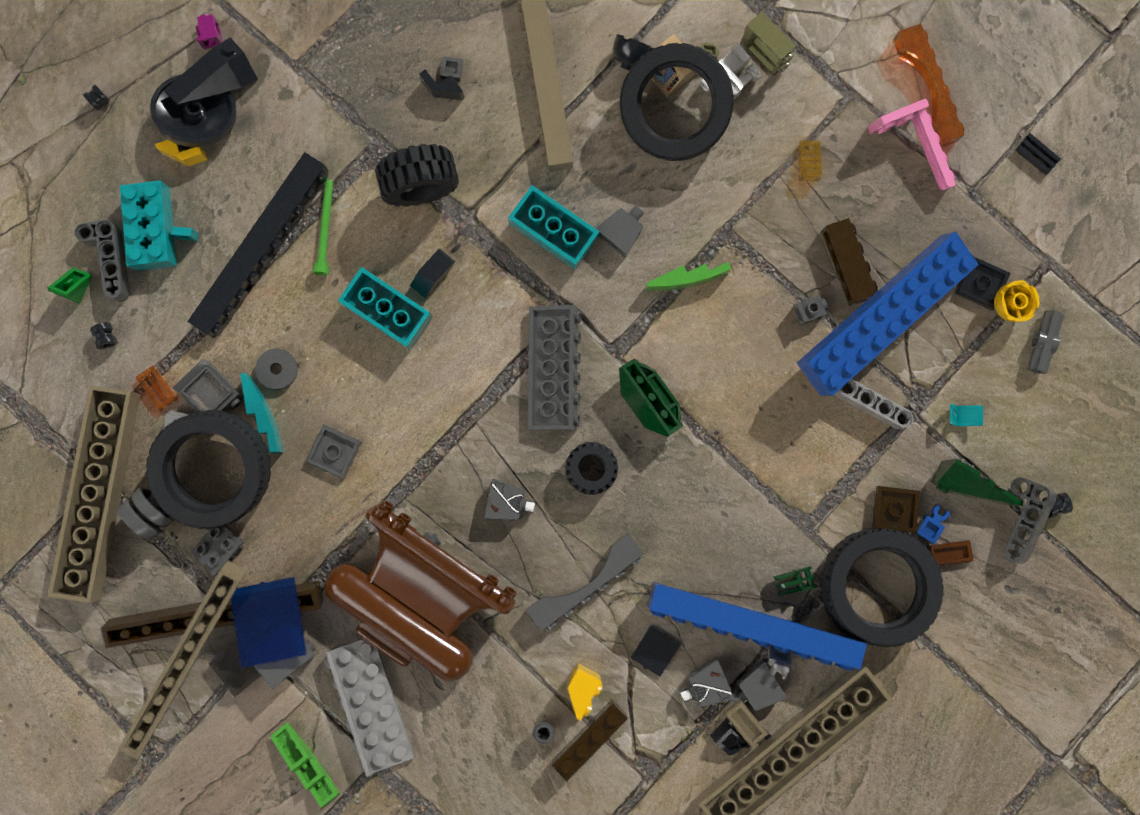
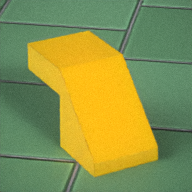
(175, 151)

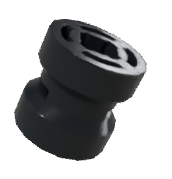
(103, 335)
(1062, 505)

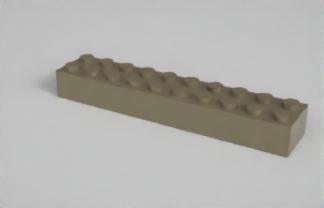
(94, 494)
(797, 746)

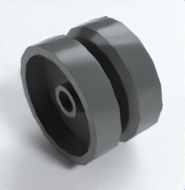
(143, 514)

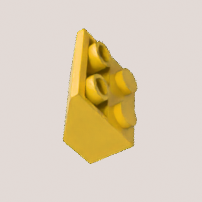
(582, 687)

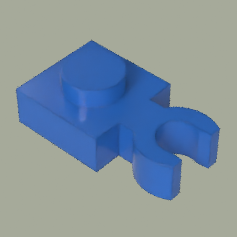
(930, 527)

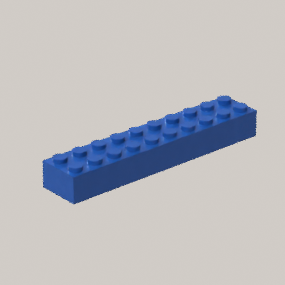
(887, 314)
(760, 627)

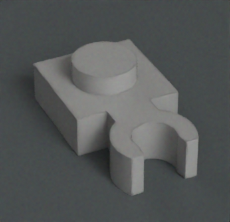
(779, 661)

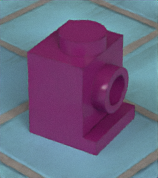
(208, 31)

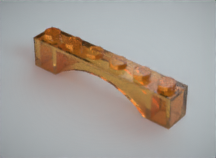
(915, 49)

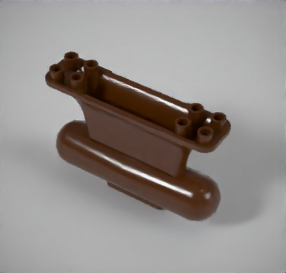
(415, 597)

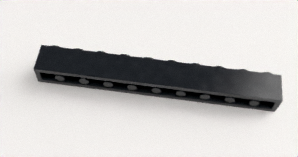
(259, 245)

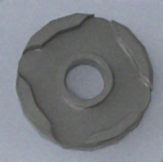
(268, 360)

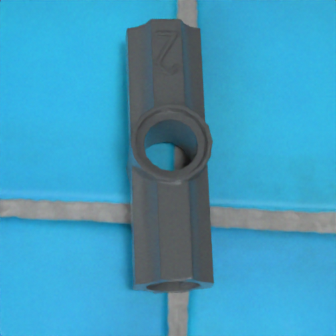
(1045, 341)

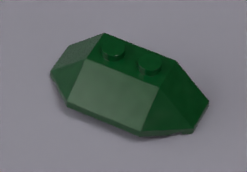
(649, 398)

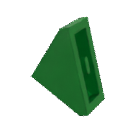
(71, 285)

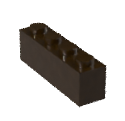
(849, 261)
(589, 740)

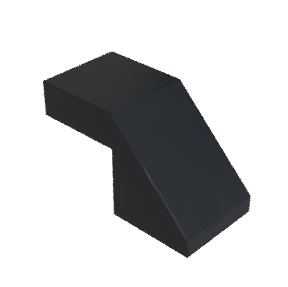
(446, 89)
(431, 272)

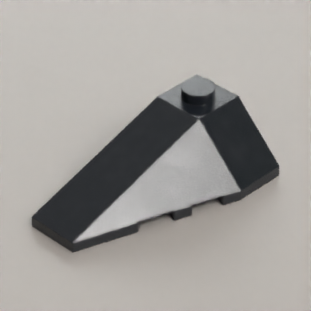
(217, 72)

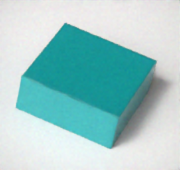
(183, 233)

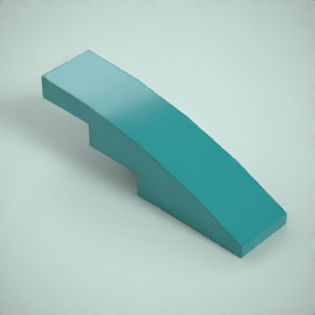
(258, 407)

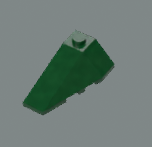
(964, 480)

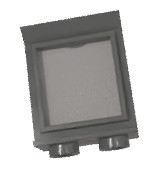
(208, 389)

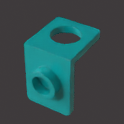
(966, 415)

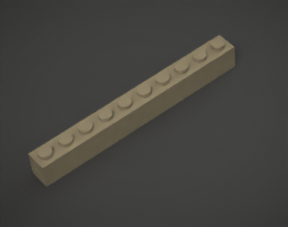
(546, 84)
(182, 659)

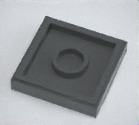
(333, 451)

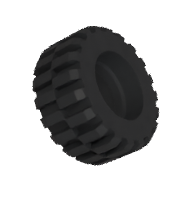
(416, 175)

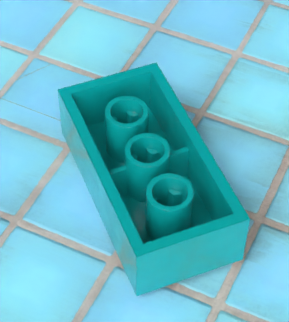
(553, 214)
(147, 225)
(383, 295)

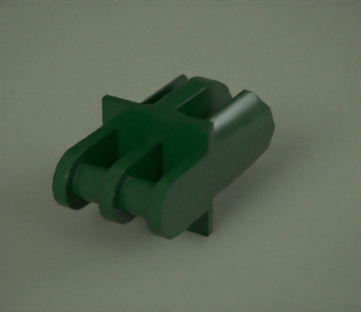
(796, 581)

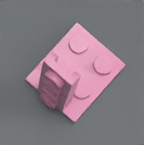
(928, 138)

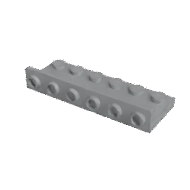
(369, 706)

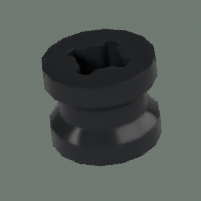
(96, 97)

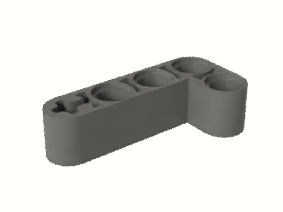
(119, 280)
(1025, 521)

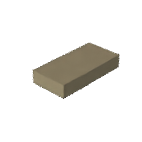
(745, 723)

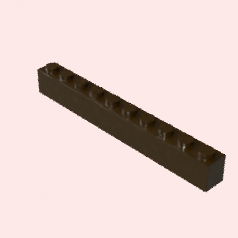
(175, 620)

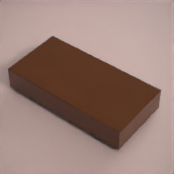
(952, 552)

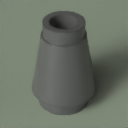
(543, 737)

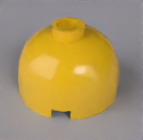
(1016, 301)

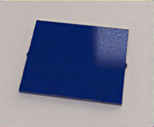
(268, 622)

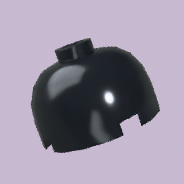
(628, 51)

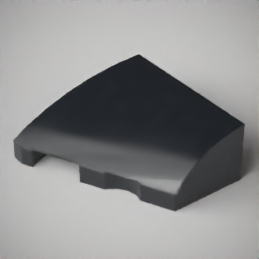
(729, 738)

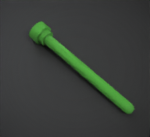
(321, 265)

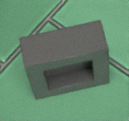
(452, 67)

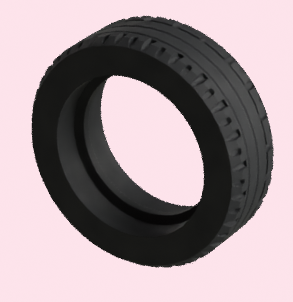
(676, 56)
(168, 490)
(927, 595)

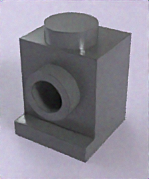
(805, 314)

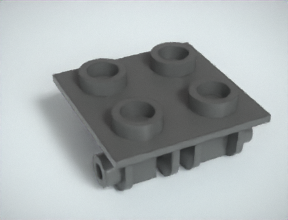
(216, 548)

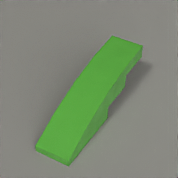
(681, 278)
(305, 764)

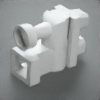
(734, 63)

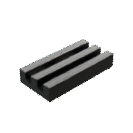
(1040, 151)

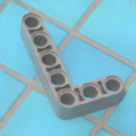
(872, 407)

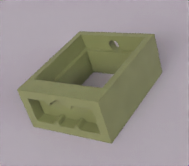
(768, 44)

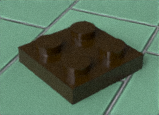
(896, 509)

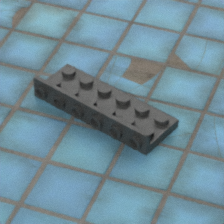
(553, 367)

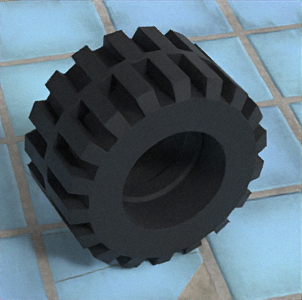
(610, 468)

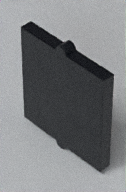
(655, 651)

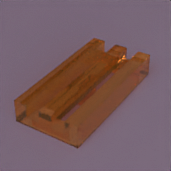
(167, 401)

